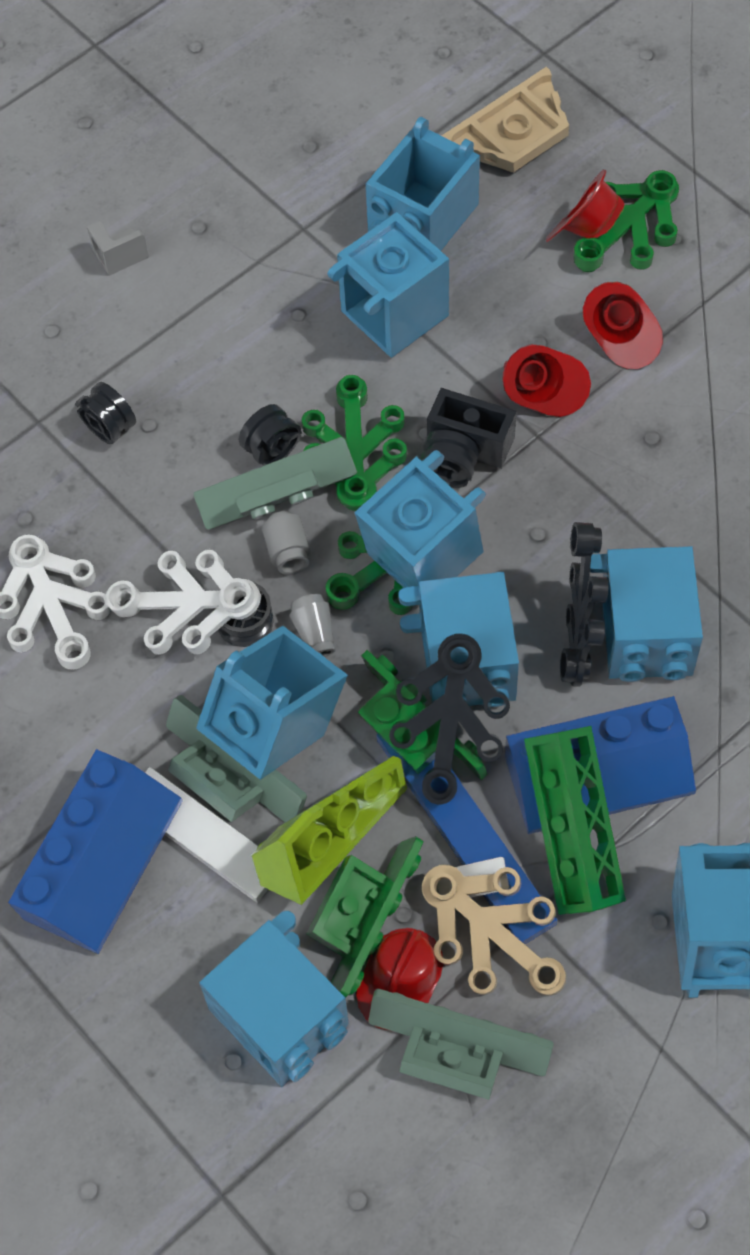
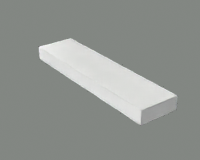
(213, 842)

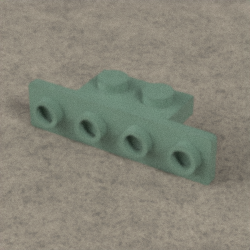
(281, 481)
(220, 777)
(457, 1047)

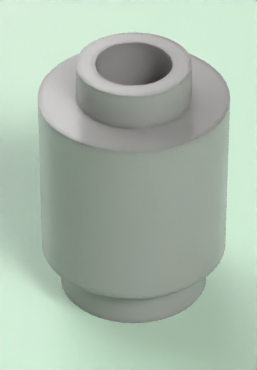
(286, 542)

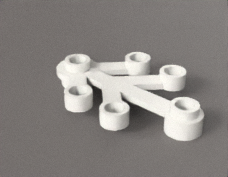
(48, 595)
(187, 602)

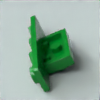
(386, 710)
(357, 909)

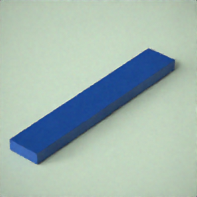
(475, 841)

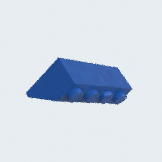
(639, 755)
(95, 852)

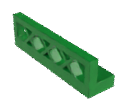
(568, 821)

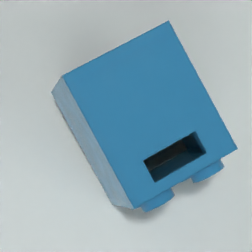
(427, 183)
(393, 284)
(421, 525)
(473, 607)
(650, 612)
(270, 701)
(712, 917)
(277, 1001)

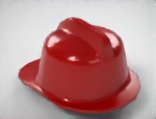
(594, 211)
(623, 325)
(546, 380)
(401, 965)

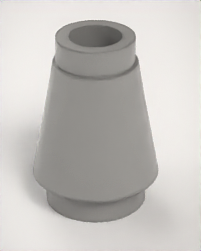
(313, 622)

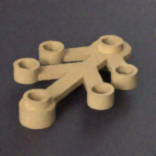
(486, 924)

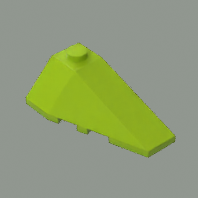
(318, 839)

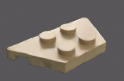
(516, 124)

